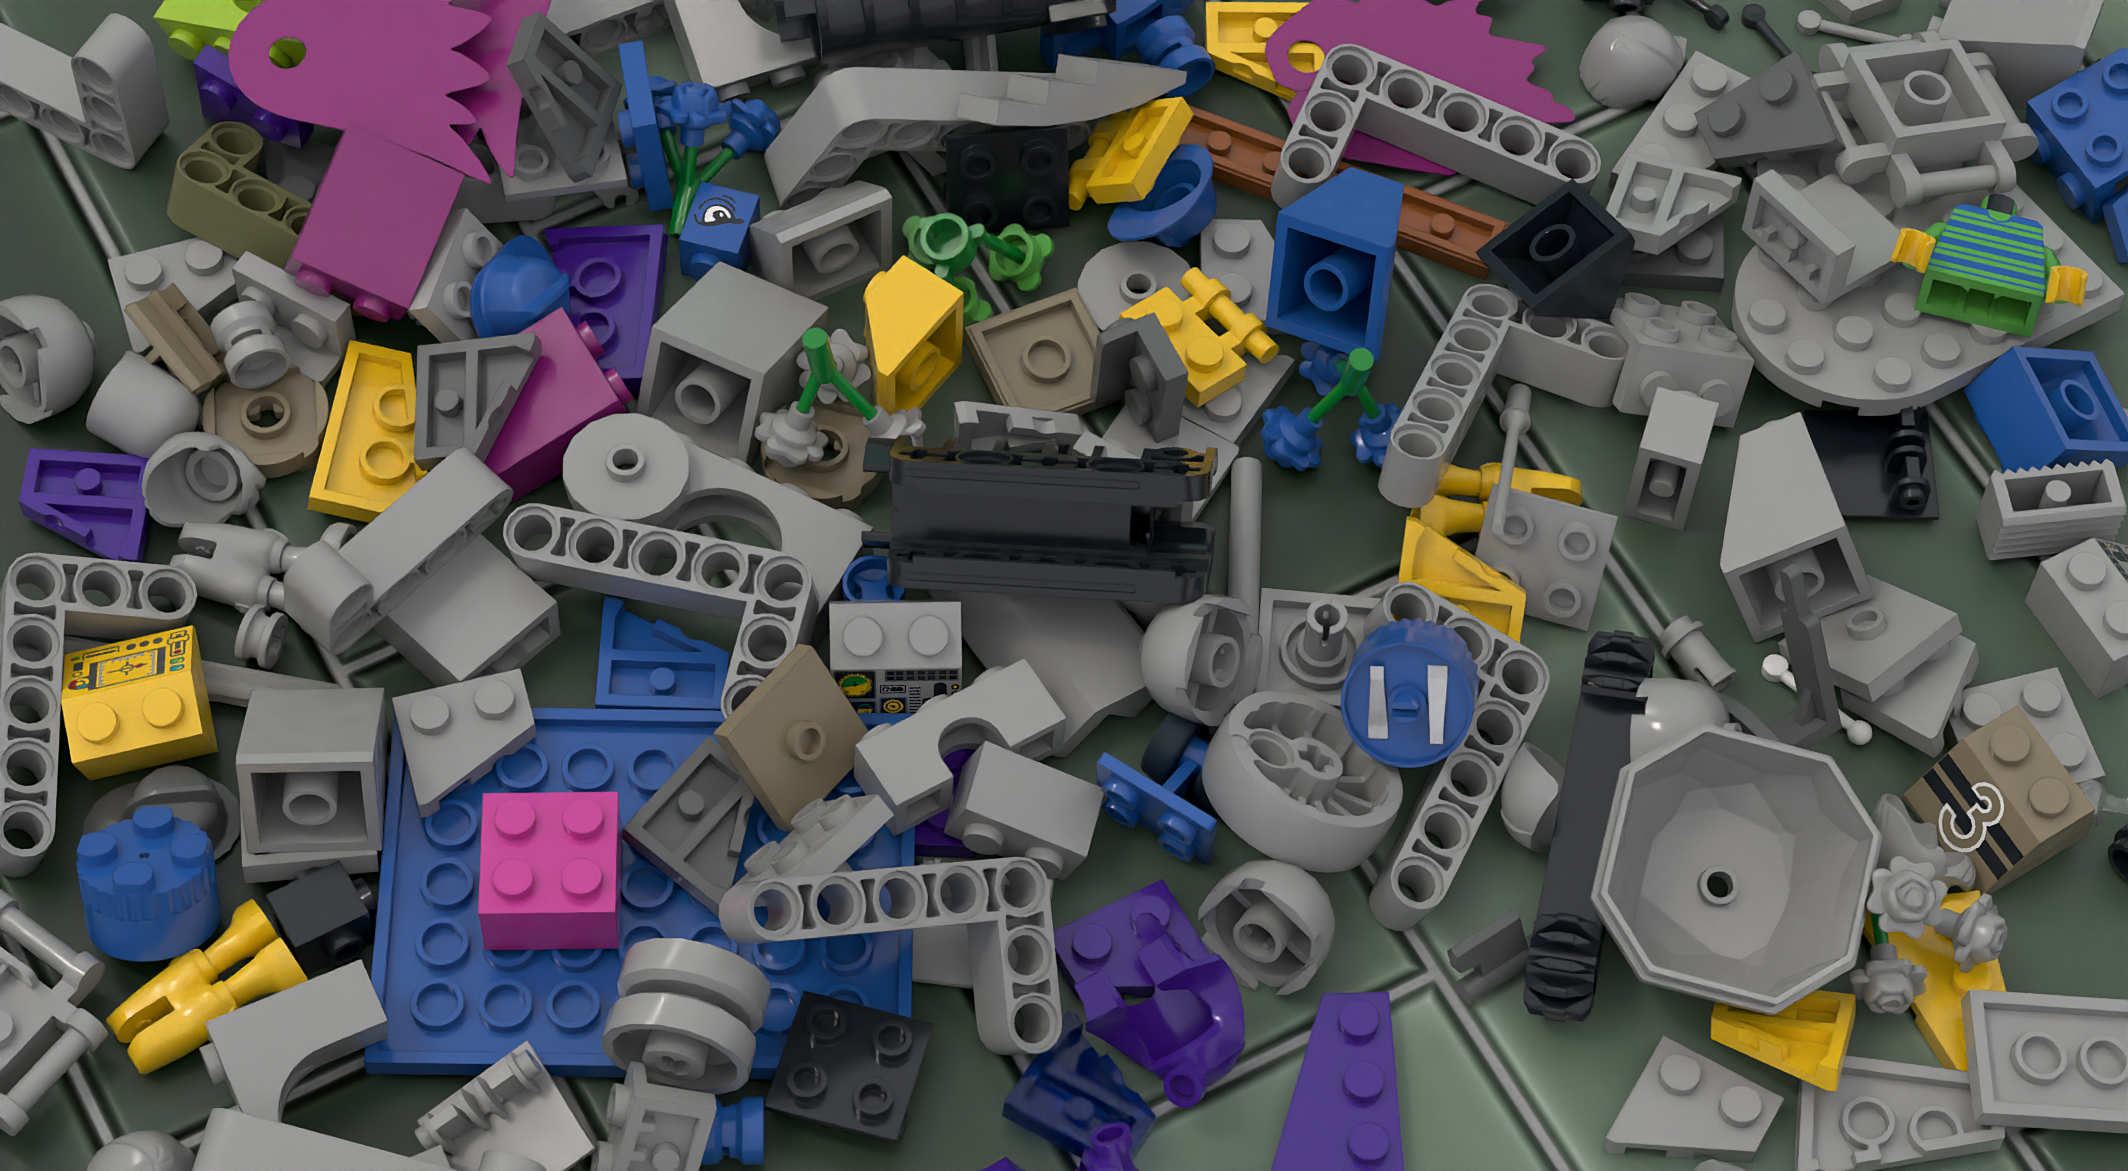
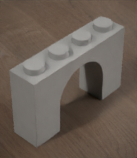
(733, 51)
(782, 513)
(287, 1035)

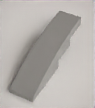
(1079, 92)

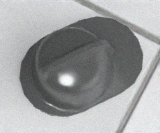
(184, 791)

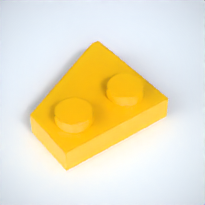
(1238, 38)
(1460, 578)
(1802, 1039)

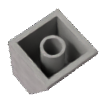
(2027, 40)
(726, 359)
(1785, 516)
(313, 770)

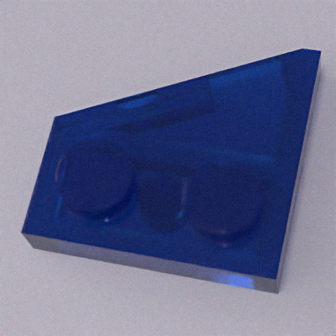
(1074, 1093)

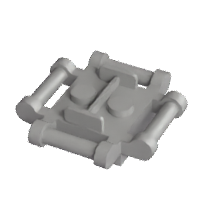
(1923, 116)
(40, 1025)

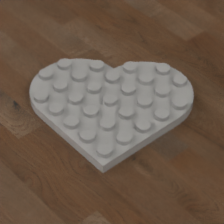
(1871, 342)

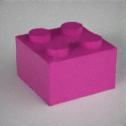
(550, 871)

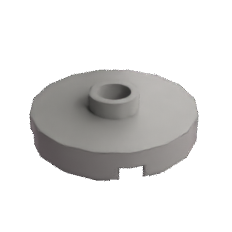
(1127, 267)
(636, 495)

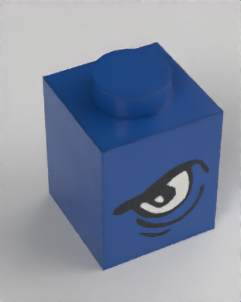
(717, 230)

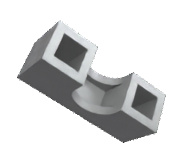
(906, 758)

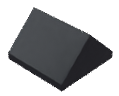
(1563, 256)

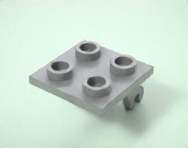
(542, 175)

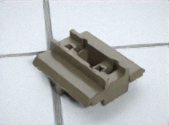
(179, 338)

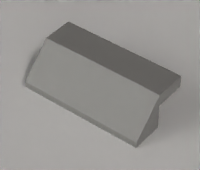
(1074, 645)

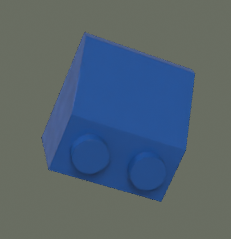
(2049, 410)

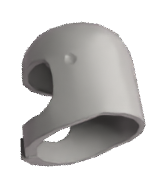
(141, 407)

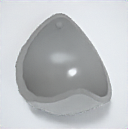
(1532, 797)

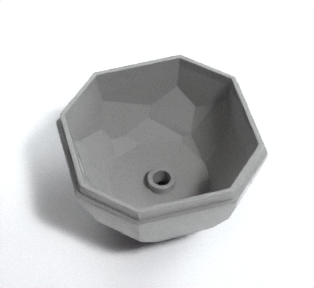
(1781, 838)

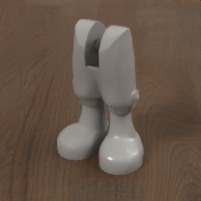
(238, 562)

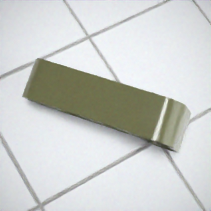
(231, 206)

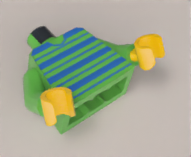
(1988, 267)

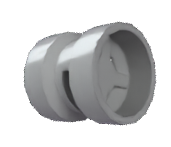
(247, 337)

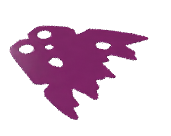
(1438, 40)

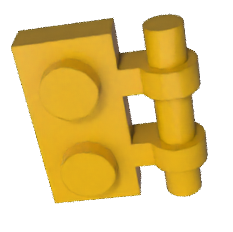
(1128, 152)
(1210, 359)

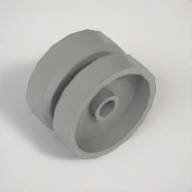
(687, 1015)

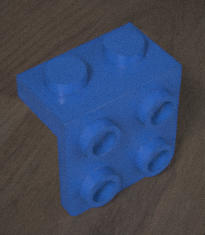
(2085, 133)

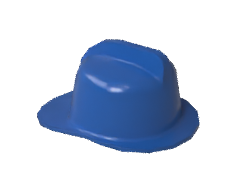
(1177, 204)
(517, 289)

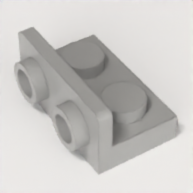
(309, 325)
(654, 1126)

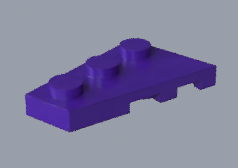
(614, 288)
(1345, 1091)

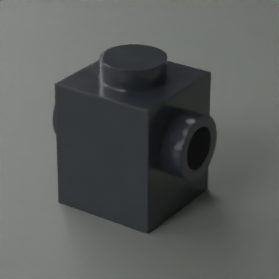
(323, 916)

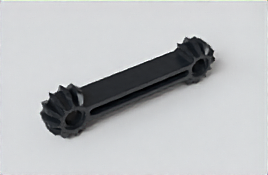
(1567, 929)

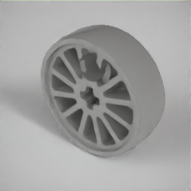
(1299, 783)

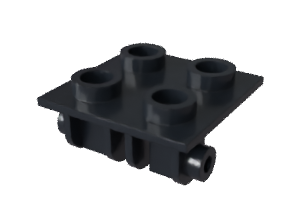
(1009, 177)
(1877, 463)
(849, 1067)

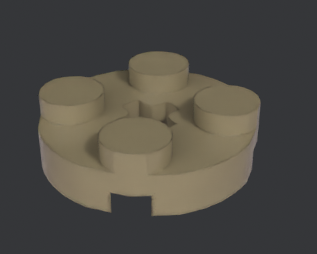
(278, 449)
(834, 482)

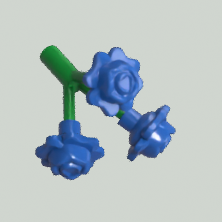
(695, 109)
(1335, 374)

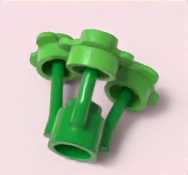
(950, 246)

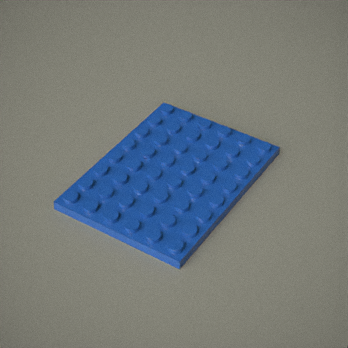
(469, 1007)

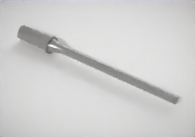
(1515, 422)

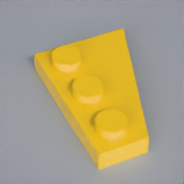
(368, 436)

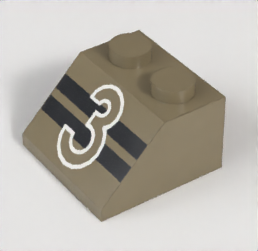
(2002, 801)

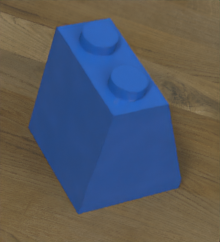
(1336, 262)

